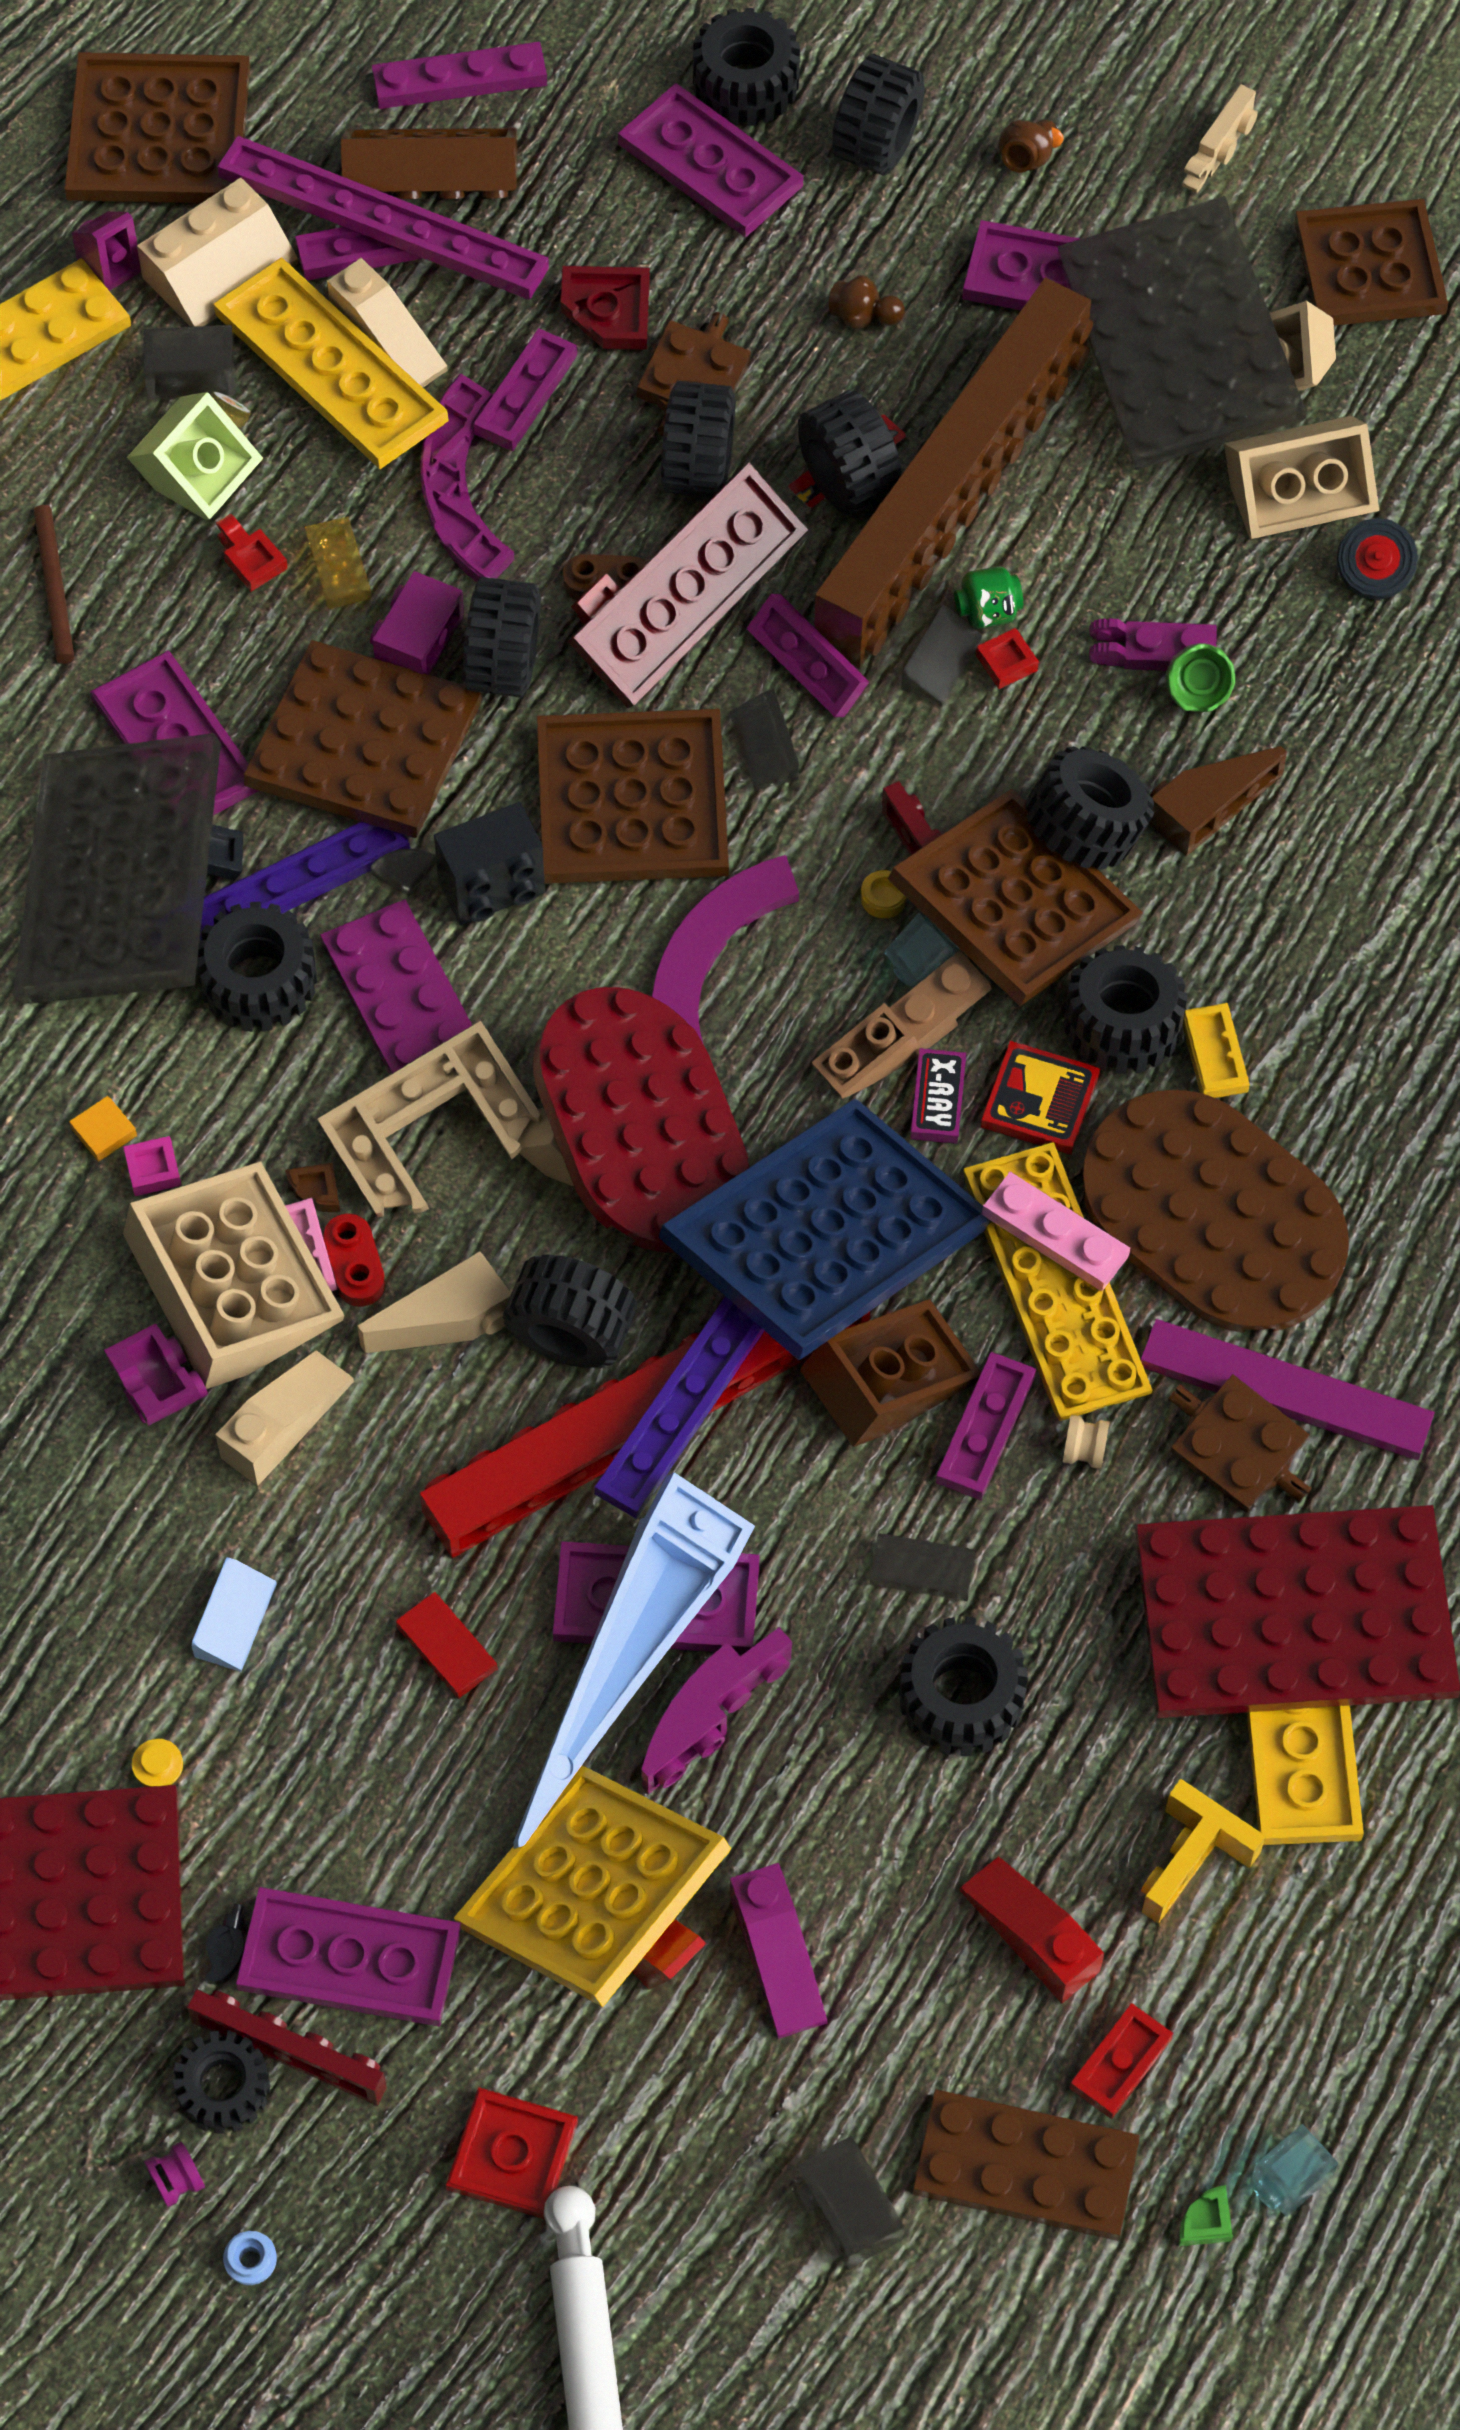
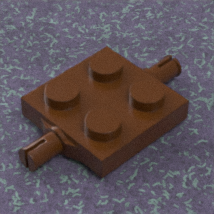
(692, 357)
(1240, 1443)

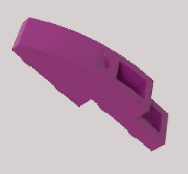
(696, 1715)

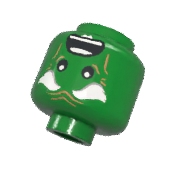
(989, 597)

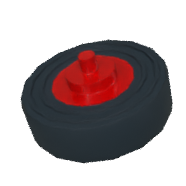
(1377, 558)

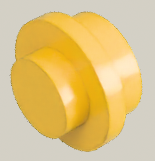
(157, 1763)

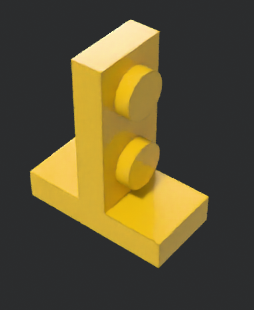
(1211, 1827)

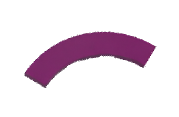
(446, 490)
(711, 924)

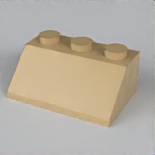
(213, 251)
(1302, 476)

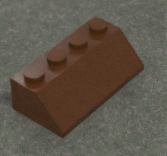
(432, 160)

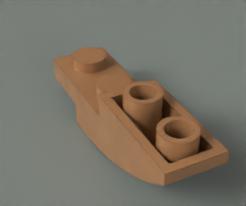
(896, 1033)

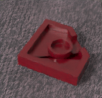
(608, 304)

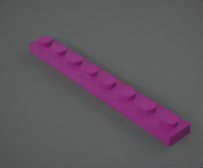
(384, 217)

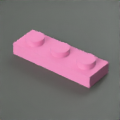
(1056, 1231)

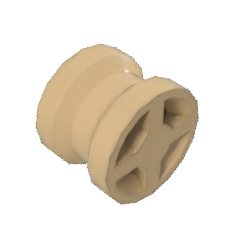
(1086, 1441)

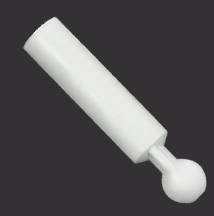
(582, 2315)

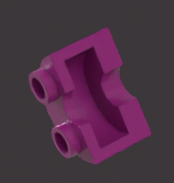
(153, 1374)

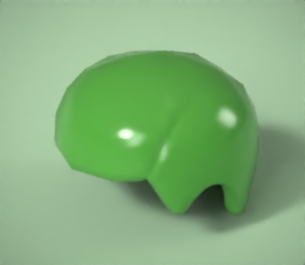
(1200, 677)

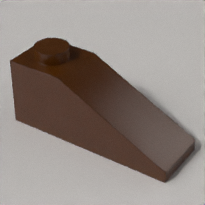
(1211, 795)

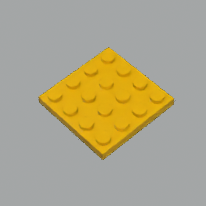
(593, 1885)

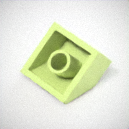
(195, 455)

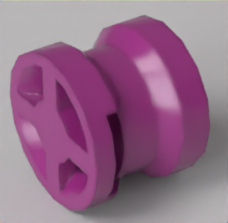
(179, 2172)

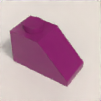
(109, 247)

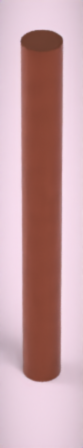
(53, 584)

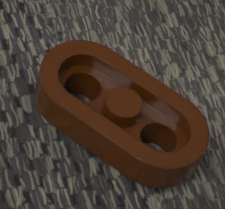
(599, 565)

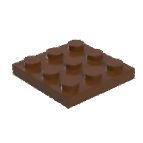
(1371, 261)

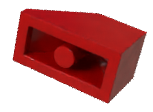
(668, 1955)

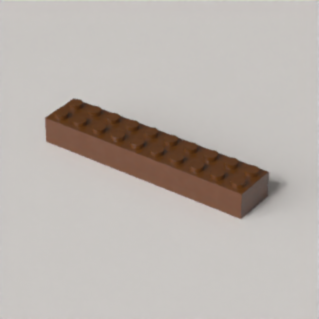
(953, 472)

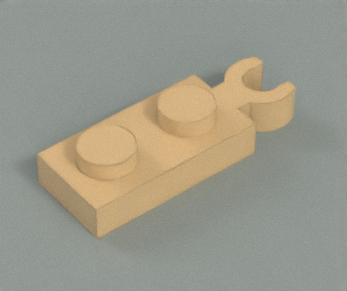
(1221, 139)

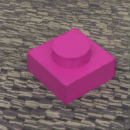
(152, 1166)

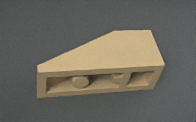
(383, 318)
(443, 1311)
(280, 1416)

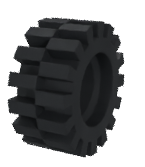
(226, 2112)

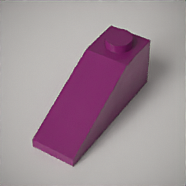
(777, 1949)

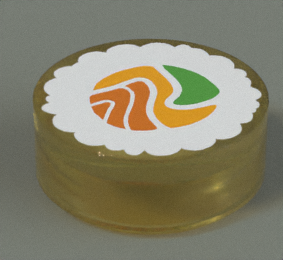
(234, 410)

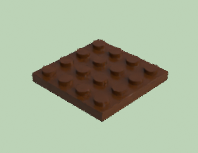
(154, 125)
(363, 739)
(632, 796)
(1013, 899)

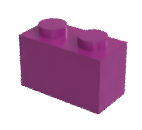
(418, 624)

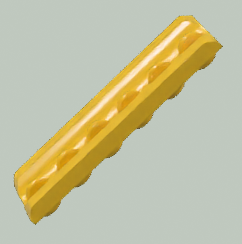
(1067, 1323)

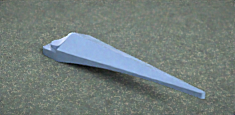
(666, 1578)

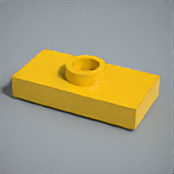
(1215, 1051)

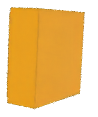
(103, 1128)

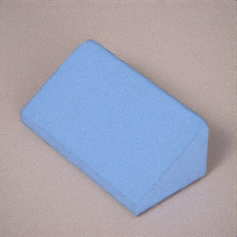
(232, 1615)

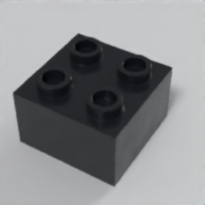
(490, 864)

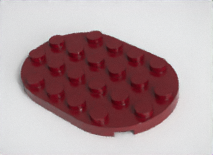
(635, 1110)

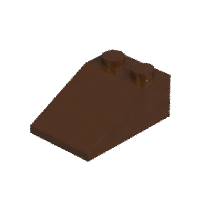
(889, 1371)

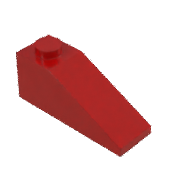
(1035, 1928)

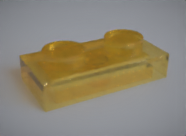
(338, 562)

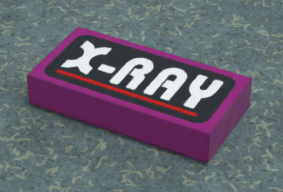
(938, 1096)

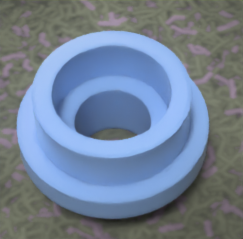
(242, 2244)

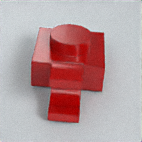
(250, 556)

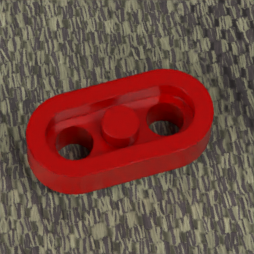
(354, 1256)

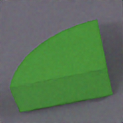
(1207, 2219)

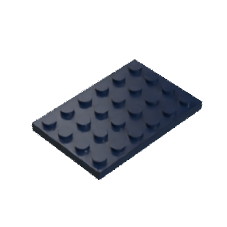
(825, 1228)

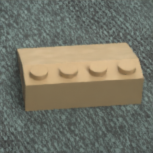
(230, 1272)

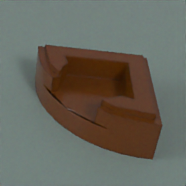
(315, 1183)

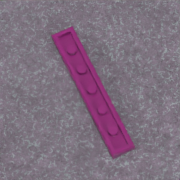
(1290, 1389)

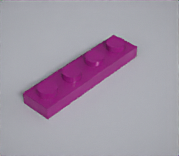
(459, 75)

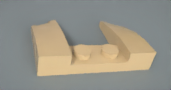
(462, 1063)

